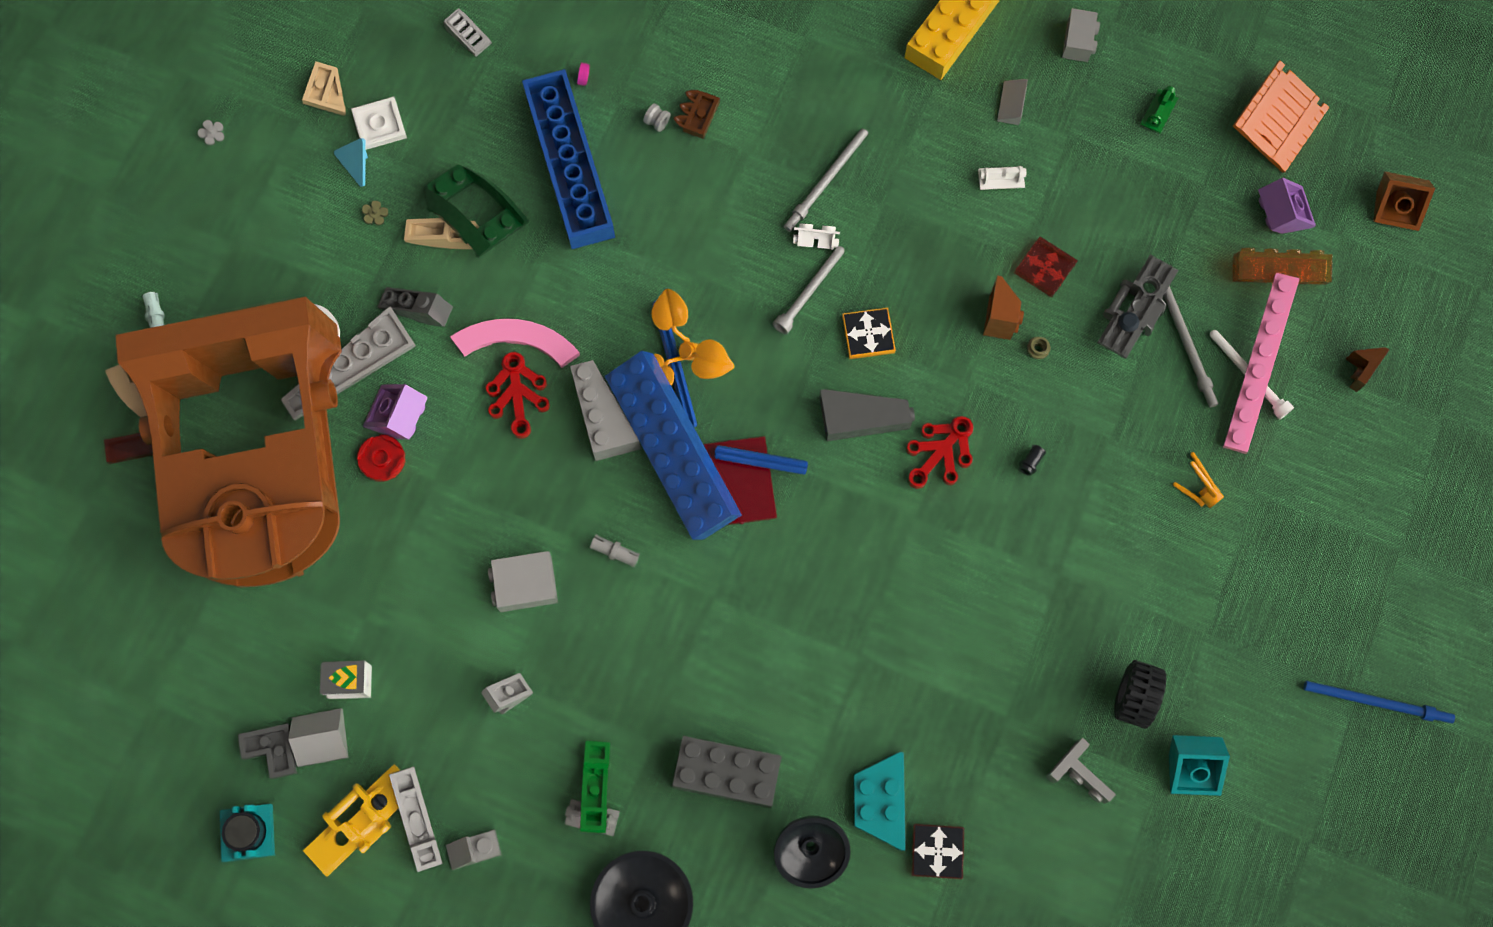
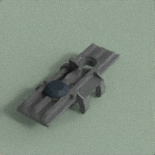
(1143, 312)

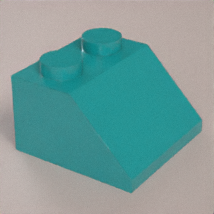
(1197, 765)

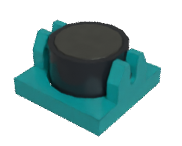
(245, 832)

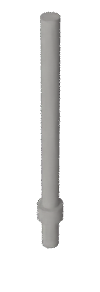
(801, 210)
(1204, 383)

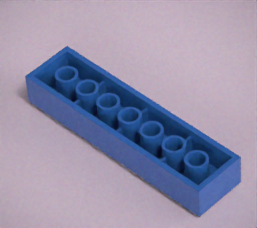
(568, 159)
(673, 445)

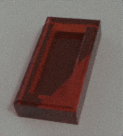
(126, 448)

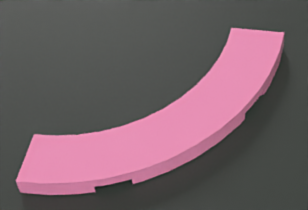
(516, 332)

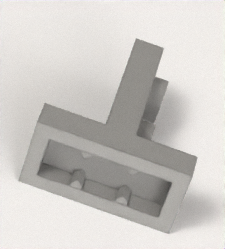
(1080, 774)

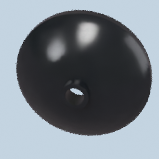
(815, 864)

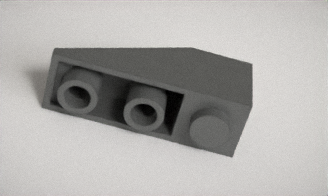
(417, 305)

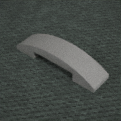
(415, 818)

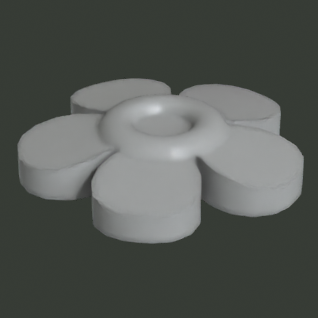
(211, 131)

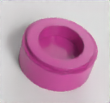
(583, 74)

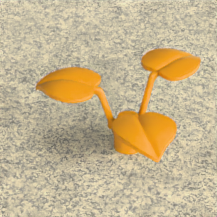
(708, 357)

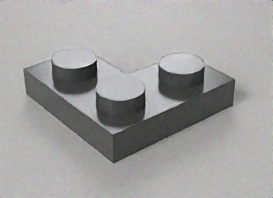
(272, 743)

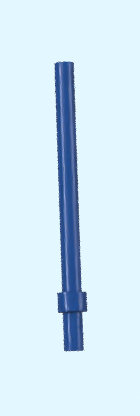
(1426, 712)

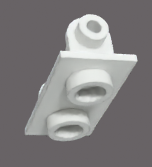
(1001, 177)
(825, 237)

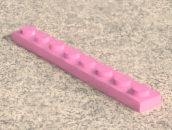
(1261, 363)

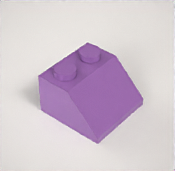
(1286, 206)
(396, 411)

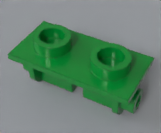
(1160, 109)

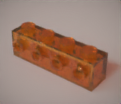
(1262, 266)

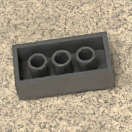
(726, 772)

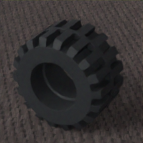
(1140, 694)

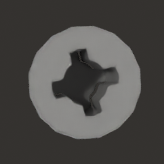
(656, 117)

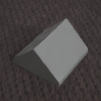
(318, 737)

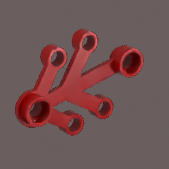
(516, 391)
(942, 449)

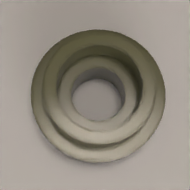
(1038, 341)

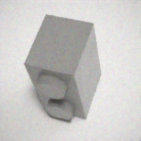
(1080, 35)

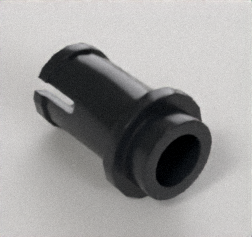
(1029, 464)

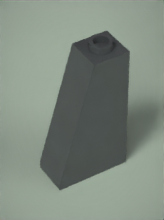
(859, 415)

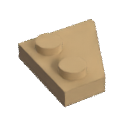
(325, 89)

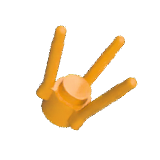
(1210, 493)

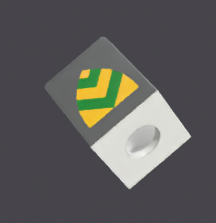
(345, 679)

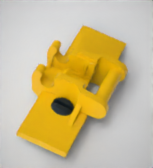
(361, 829)

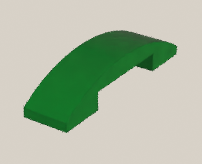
(594, 787)

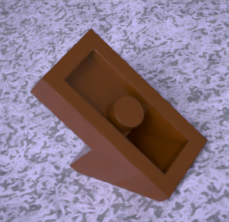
(1366, 364)

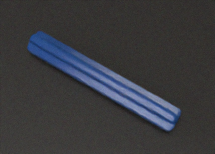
(761, 459)

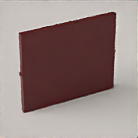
(747, 484)

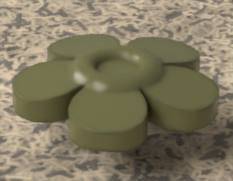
(375, 213)

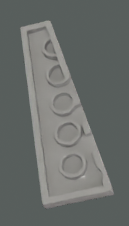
(366, 353)

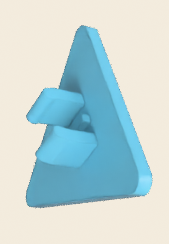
(353, 159)

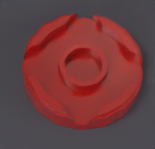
(381, 458)

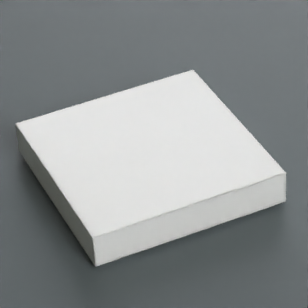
(379, 122)

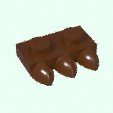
(699, 113)

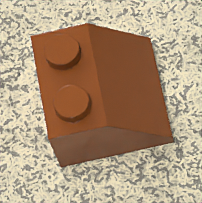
(1402, 200)
(1003, 311)

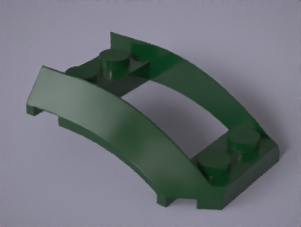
(489, 234)

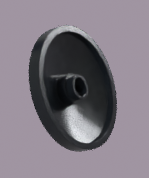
(642, 892)

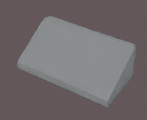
(1012, 101)

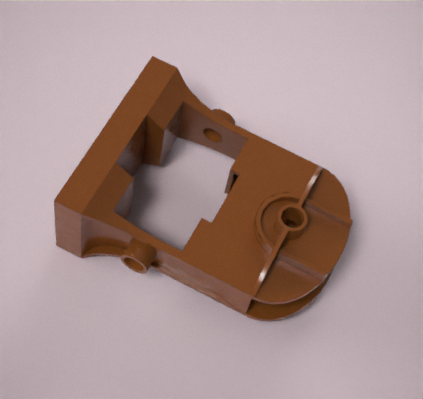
(253, 511)

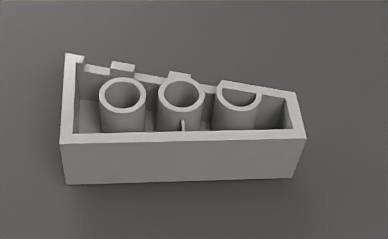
(604, 419)

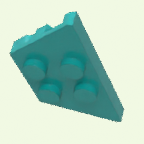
(881, 801)

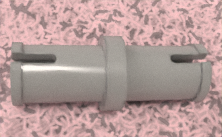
(614, 550)

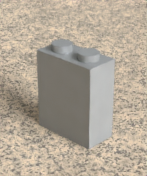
(523, 581)

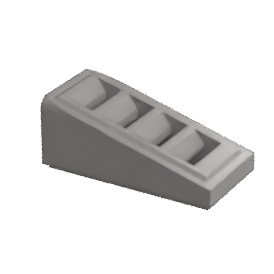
(459, 20)

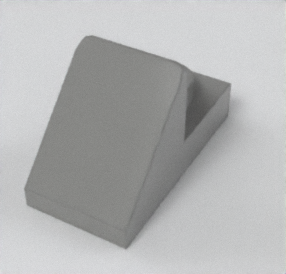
(507, 693)
(473, 849)

